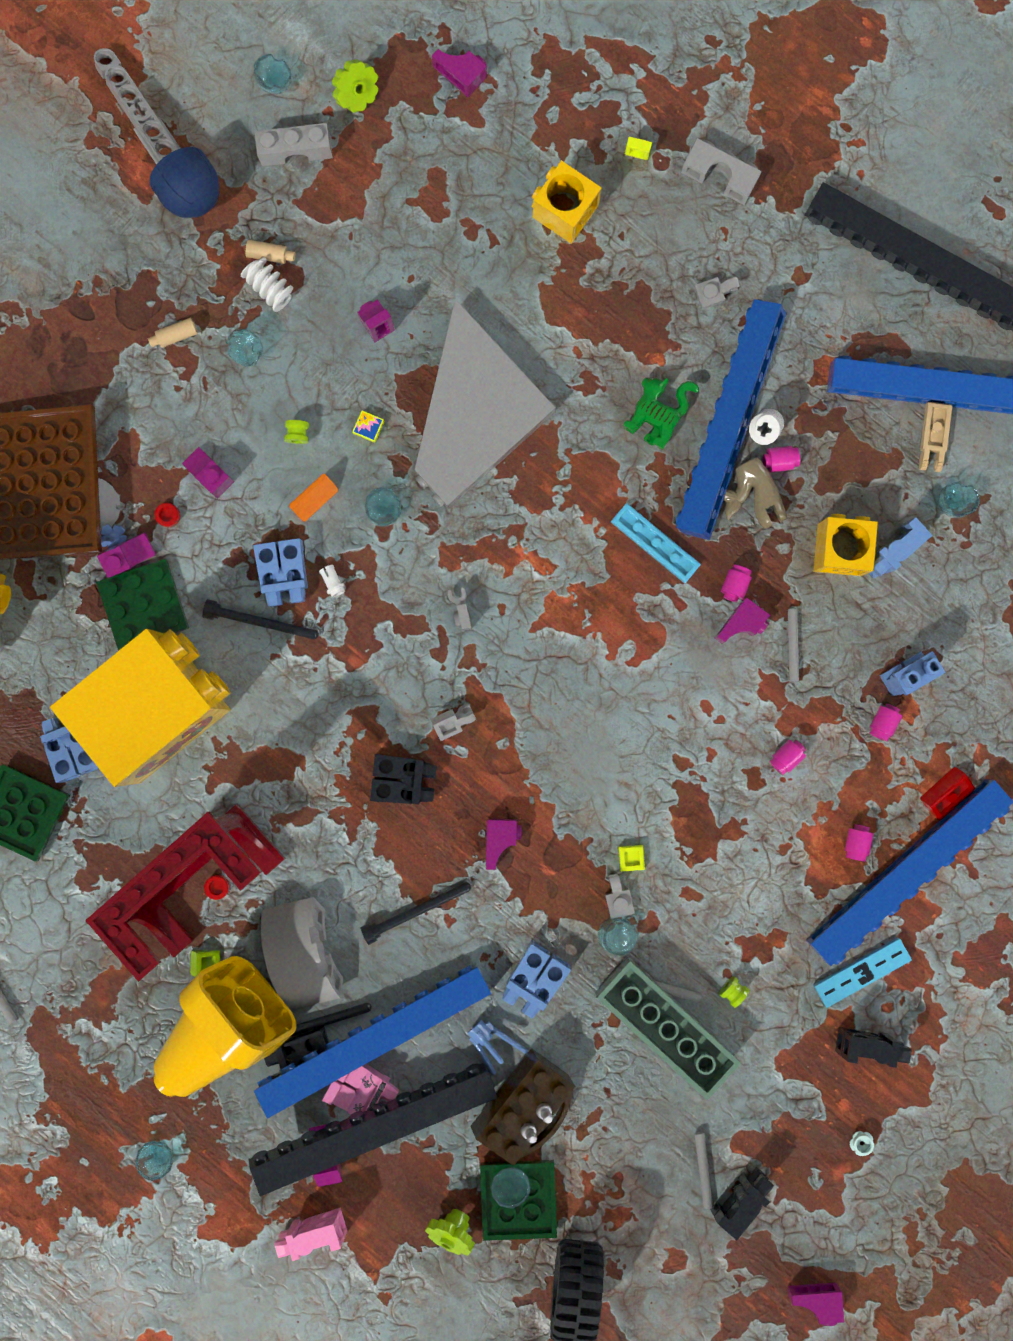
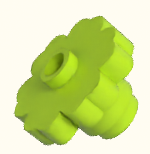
(355, 85)
(451, 1233)

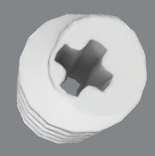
(267, 284)
(757, 429)

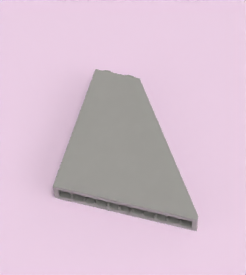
(476, 411)

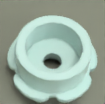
(866, 1148)

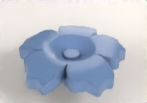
(112, 536)

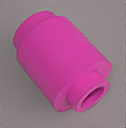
(781, 458)
(736, 583)
(885, 722)
(788, 756)
(859, 843)

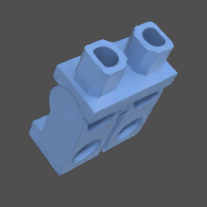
(889, 556)
(281, 577)
(915, 673)
(64, 753)
(533, 987)

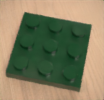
(142, 601)
(27, 812)
(530, 1219)

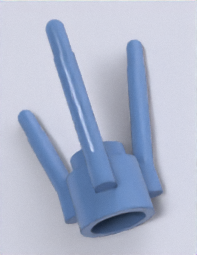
(480, 1036)

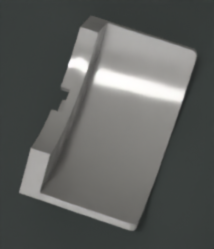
(296, 954)

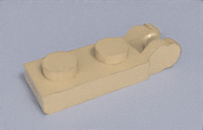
(935, 434)

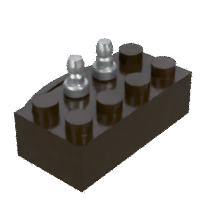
(525, 1108)

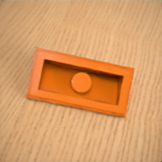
(313, 497)

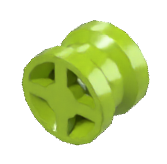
(296, 431)
(734, 991)

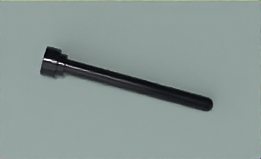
(213, 610)
(374, 931)
(332, 1018)

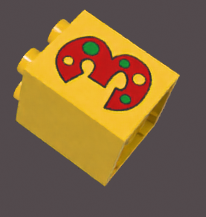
(142, 706)

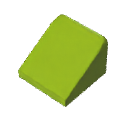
(202, 959)

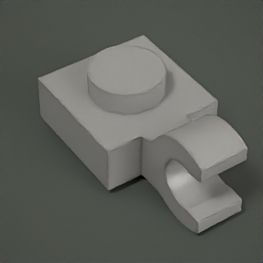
(712, 292)
(461, 616)
(450, 723)
(618, 900)

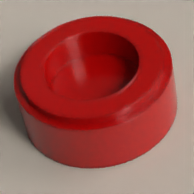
(167, 515)
(216, 887)

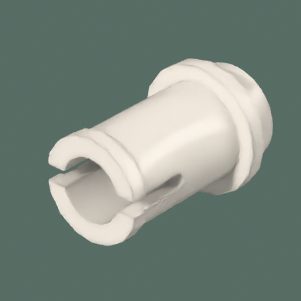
(332, 581)

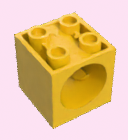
(565, 223)
(865, 534)

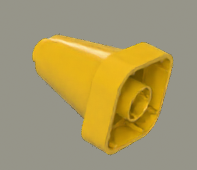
(225, 1025)

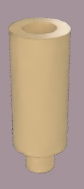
(271, 252)
(173, 333)

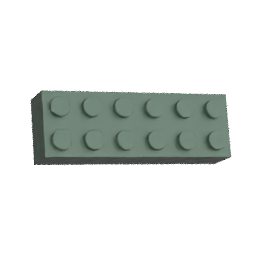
(667, 1028)

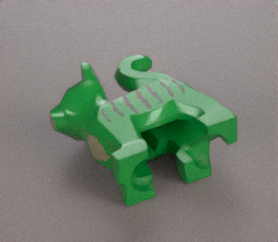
(657, 414)

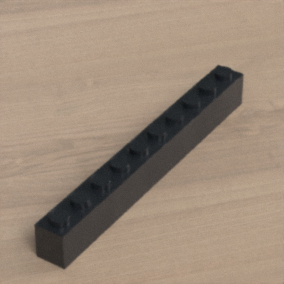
(913, 254)
(371, 1128)

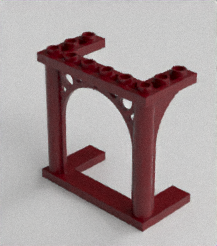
(228, 839)

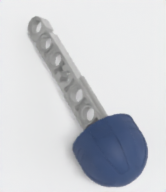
(184, 177)

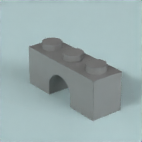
(305, 140)
(707, 158)

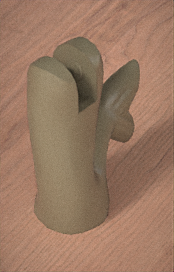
(765, 493)

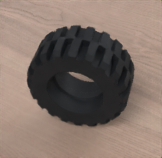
(577, 1291)

